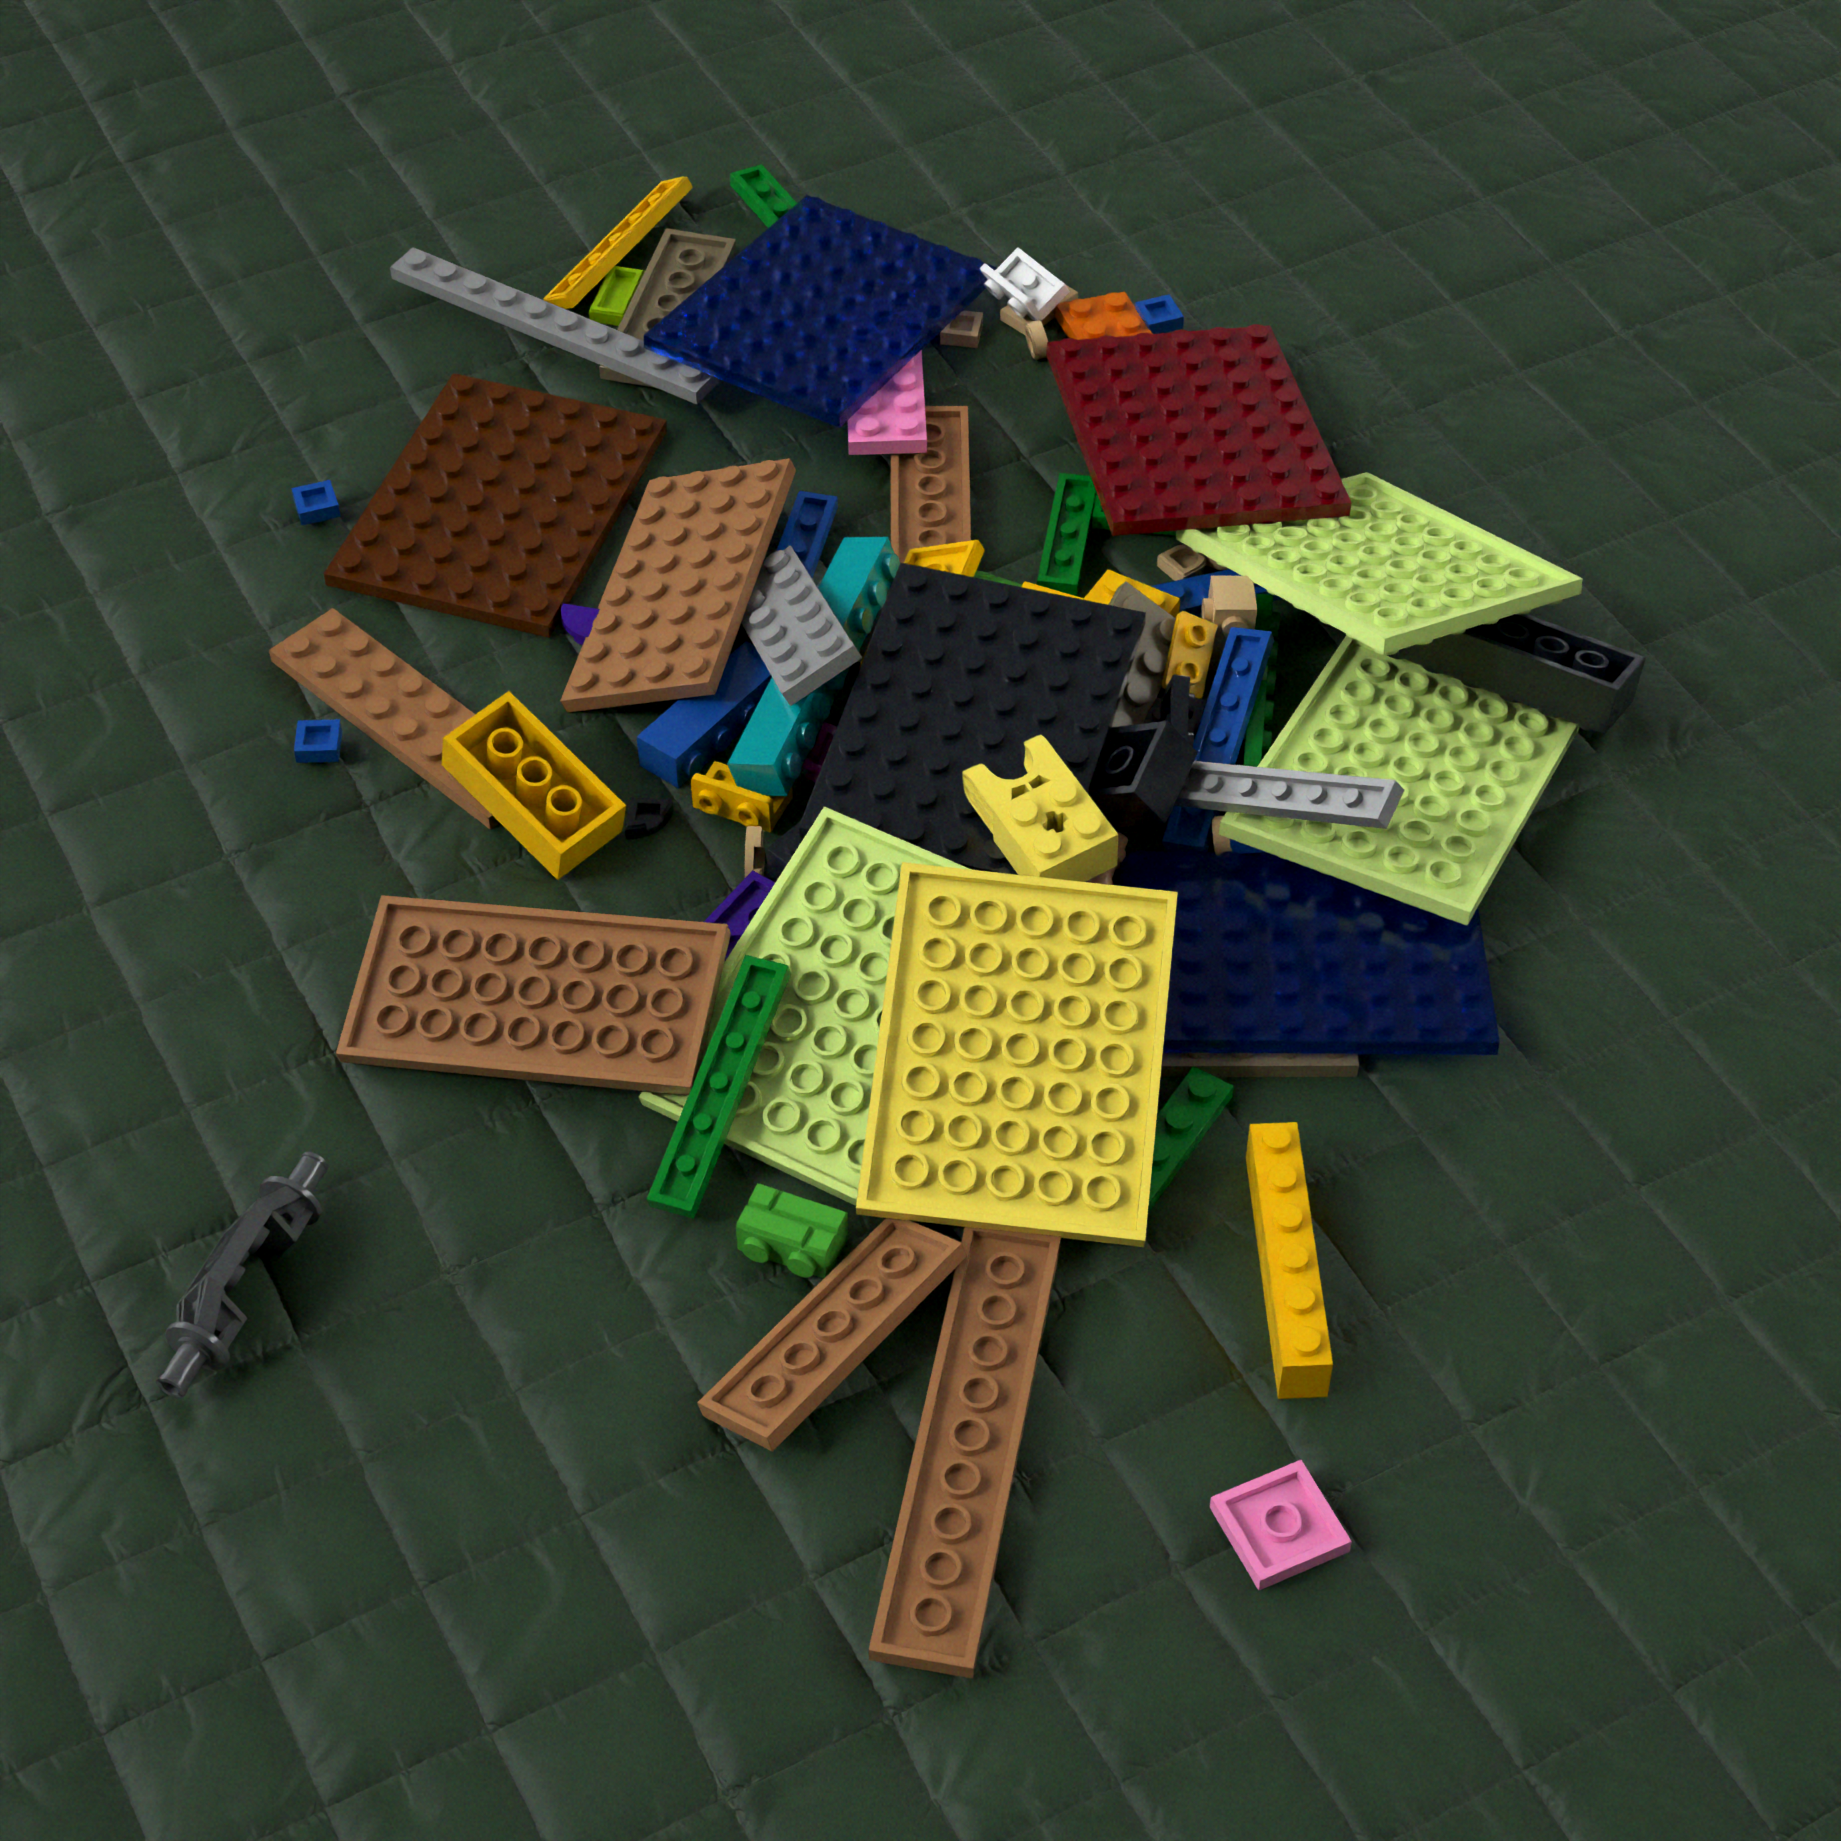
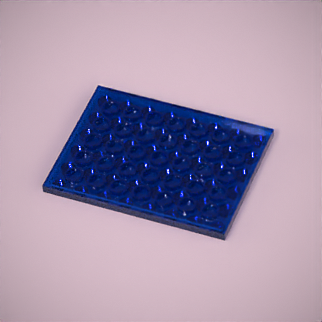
(820, 310)
(1312, 963)

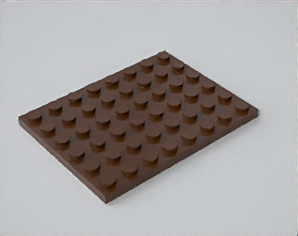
(497, 504)

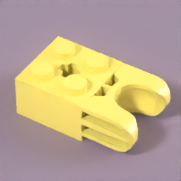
(1044, 818)

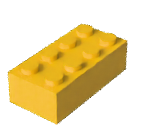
(533, 784)

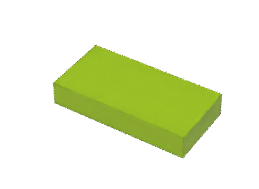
(615, 295)

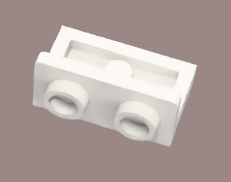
(1026, 285)

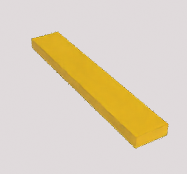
(618, 243)

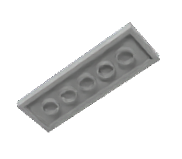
(795, 628)

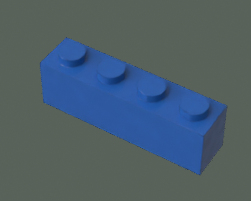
(702, 726)

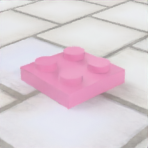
(1280, 1524)

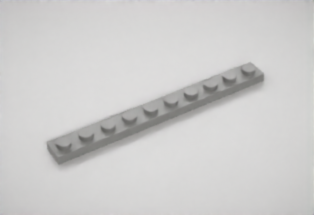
(550, 324)

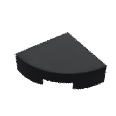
(647, 816)

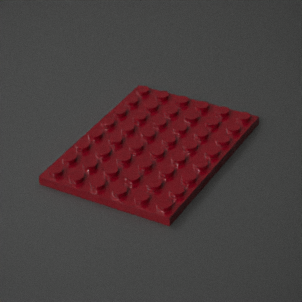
(1195, 430)

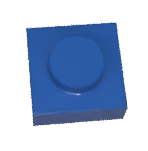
(1160, 314)
(315, 502)
(318, 741)

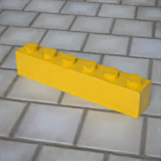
(1288, 1261)

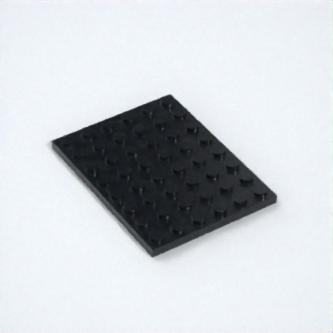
(963, 681)

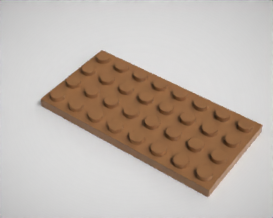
(680, 587)
(535, 994)

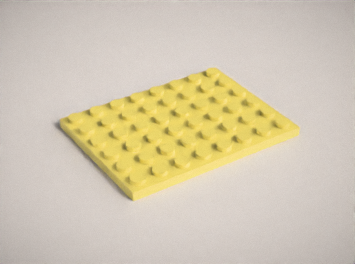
(1019, 1055)

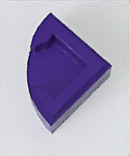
(578, 621)

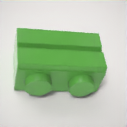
(791, 1232)

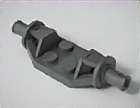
(205, 1302)

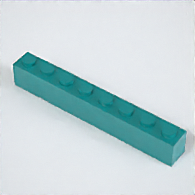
(781, 734)

